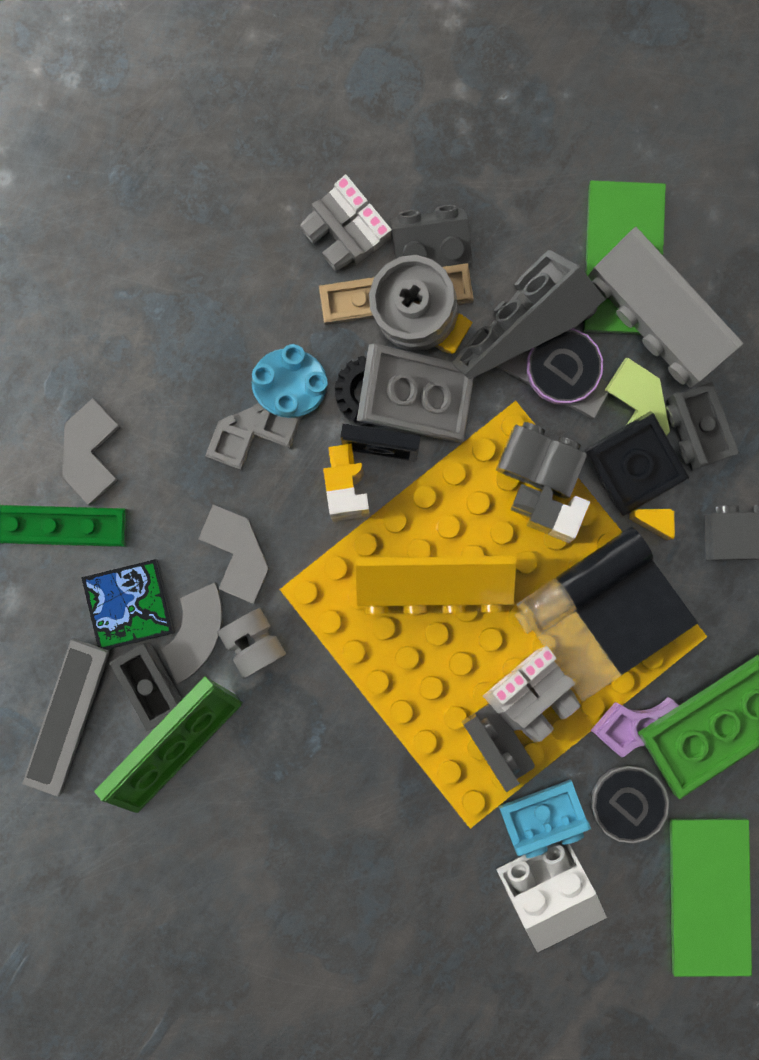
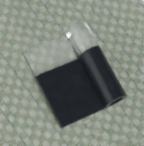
(606, 613)

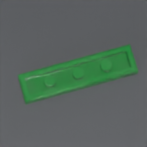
(63, 525)

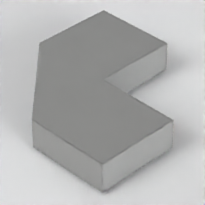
(236, 434)
(82, 436)
(248, 565)

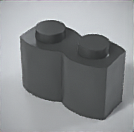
(542, 461)

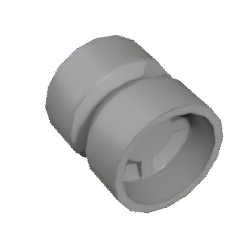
(258, 655)

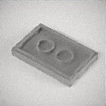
(414, 394)

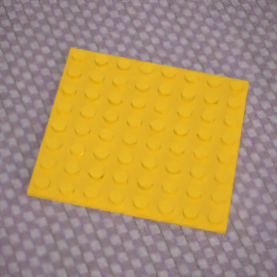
(435, 665)

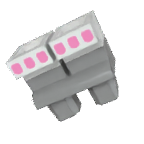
(349, 221)
(529, 691)

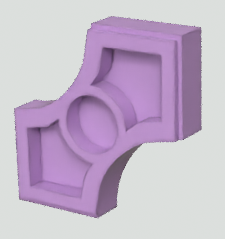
(621, 725)

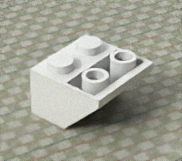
(551, 895)

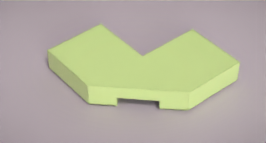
(640, 391)

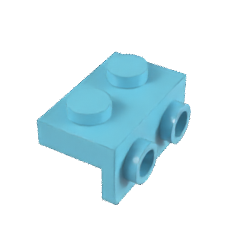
(544, 819)

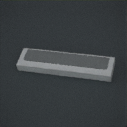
(66, 717)

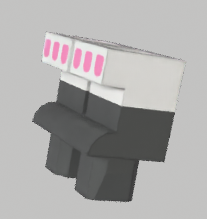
(549, 515)

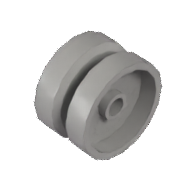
(408, 281)

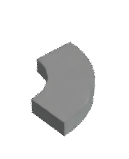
(197, 633)

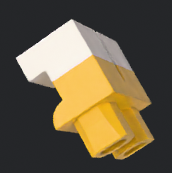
(340, 485)

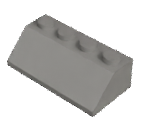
(663, 309)

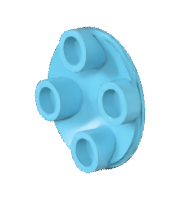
(289, 382)

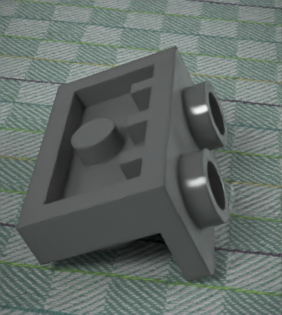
(498, 746)

